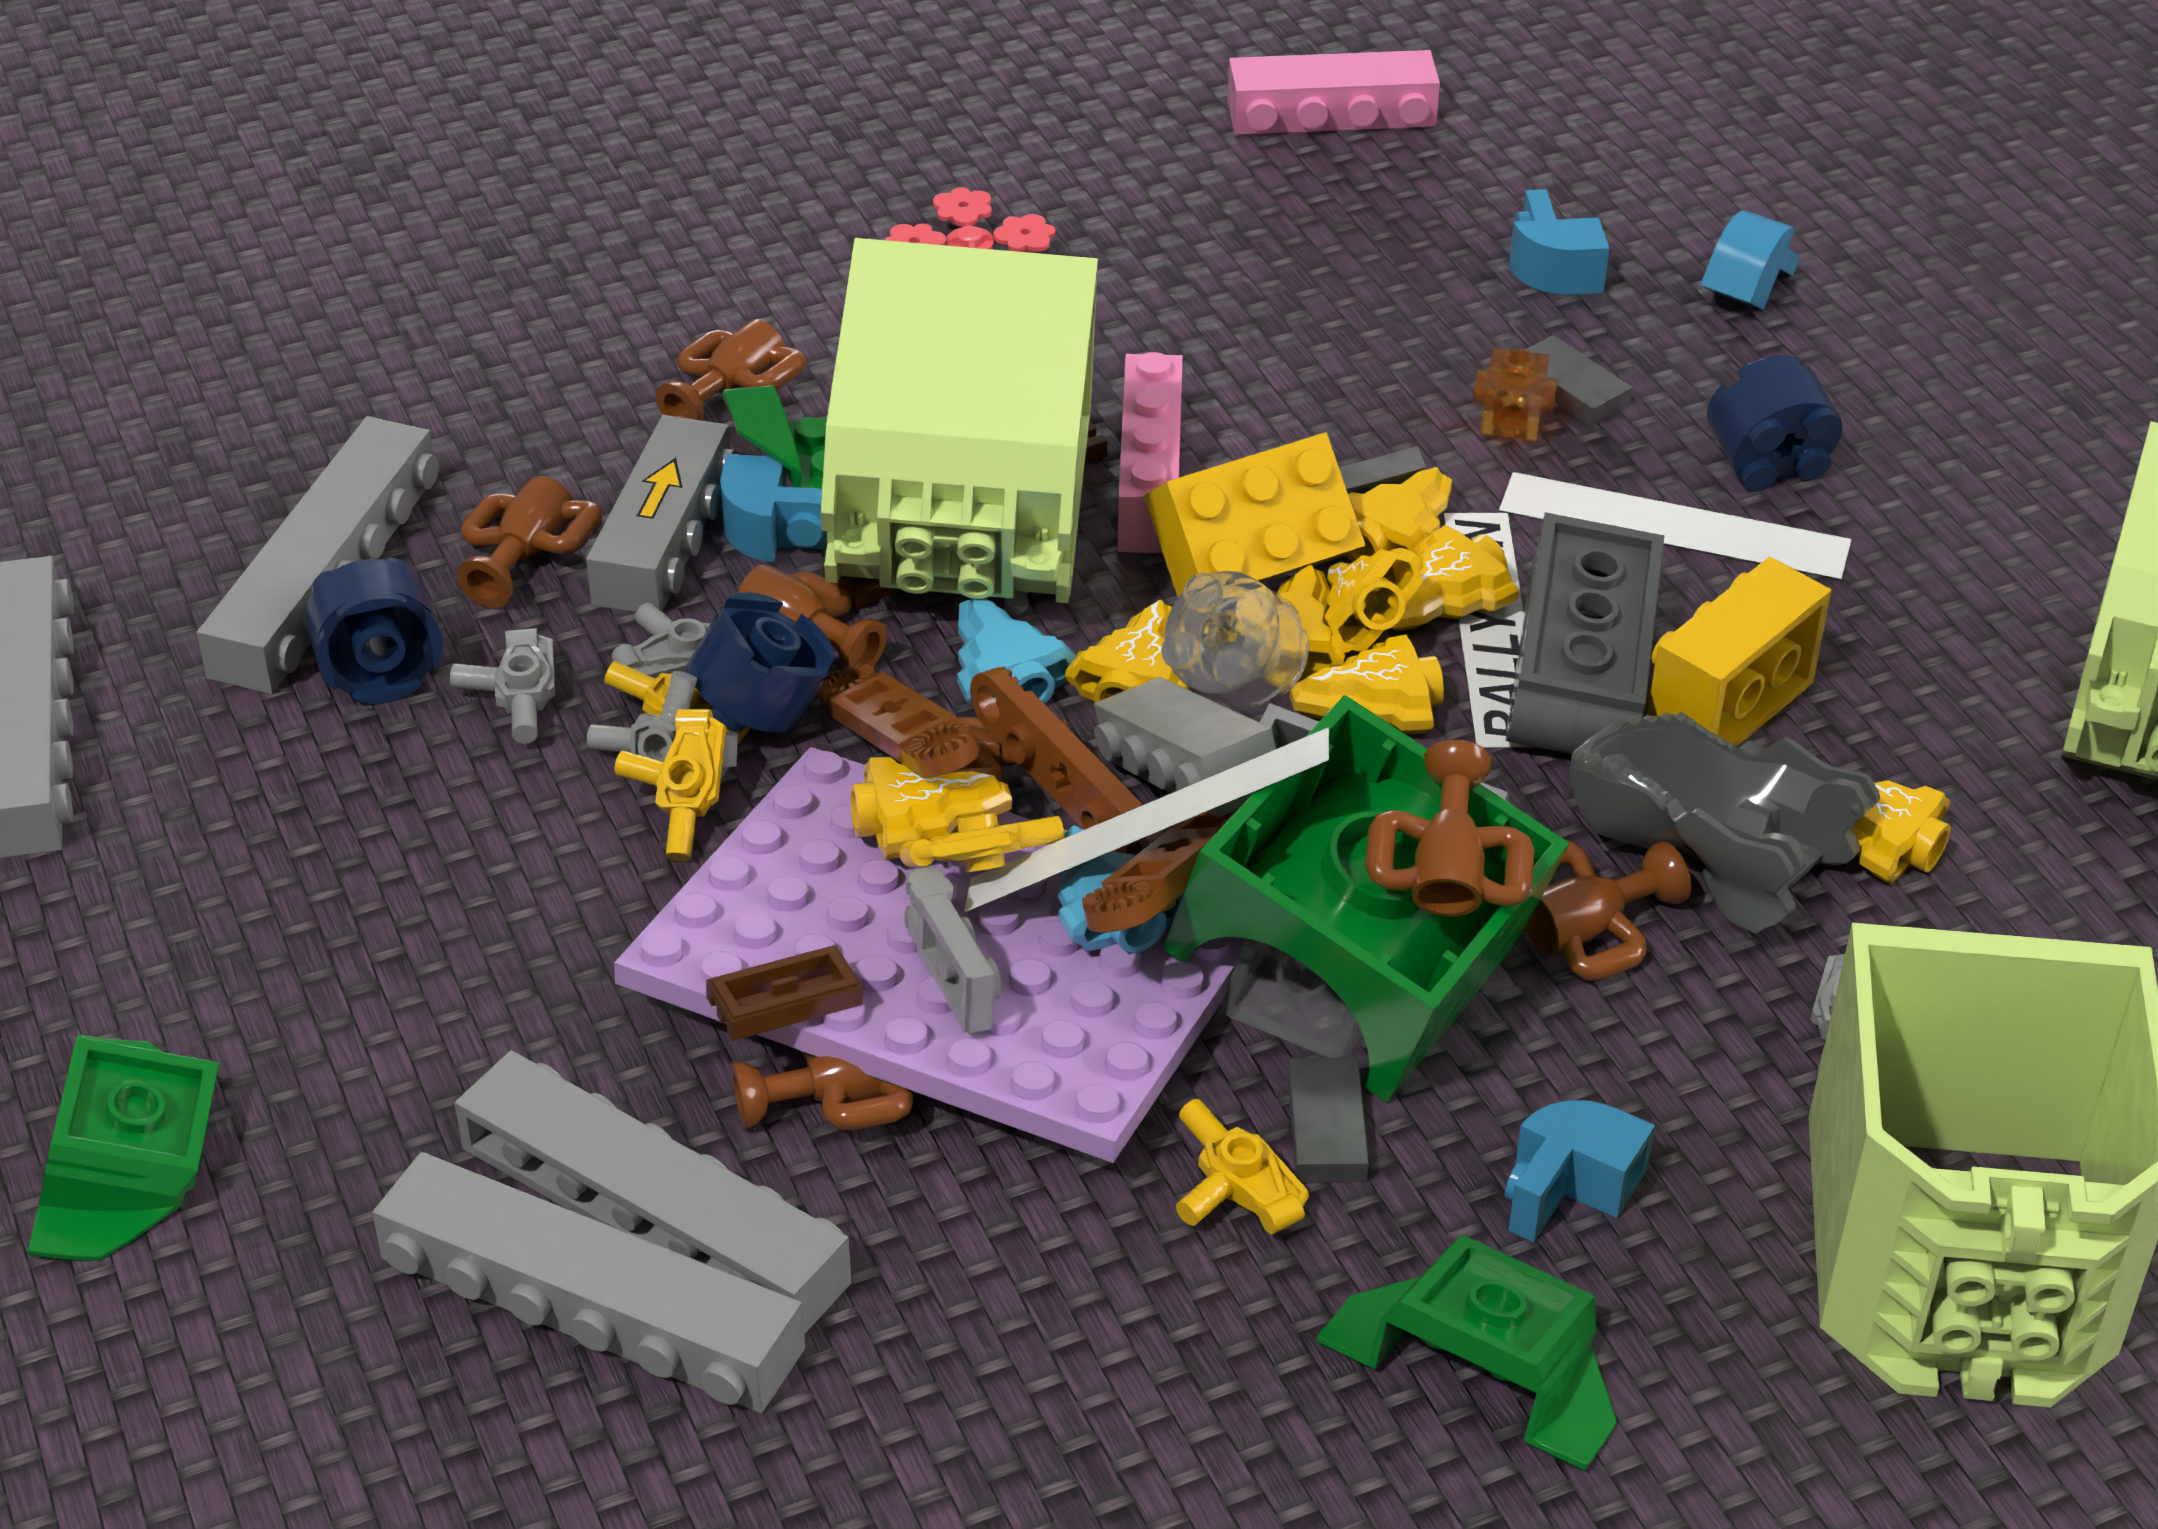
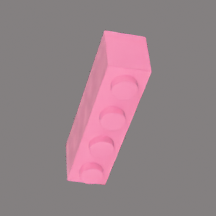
(1333, 92)
(1147, 443)

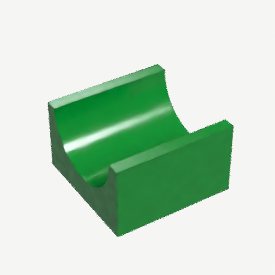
(1297, 880)

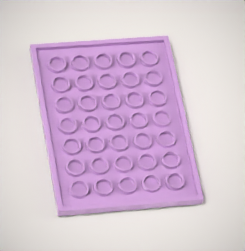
(1072, 1039)

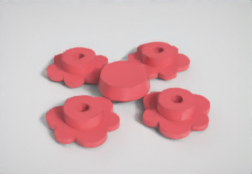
(964, 210)

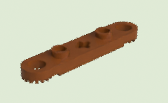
(898, 720)
(1052, 753)
(1151, 878)

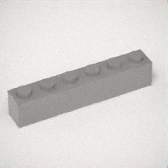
(342, 519)
(33, 706)
(647, 1184)
(591, 1282)

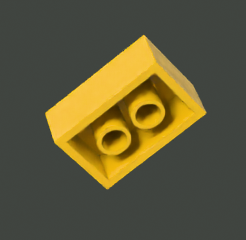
(1256, 514)
(1742, 652)

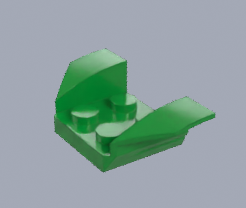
(794, 444)
(120, 1146)
(1502, 1319)

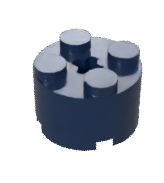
(1775, 422)
(373, 629)
(759, 664)

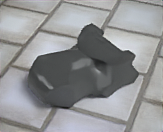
(1742, 810)

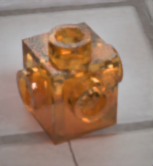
(1514, 393)

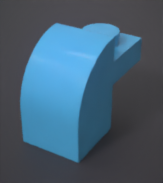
(1557, 253)
(1750, 258)
(766, 513)
(1576, 1152)

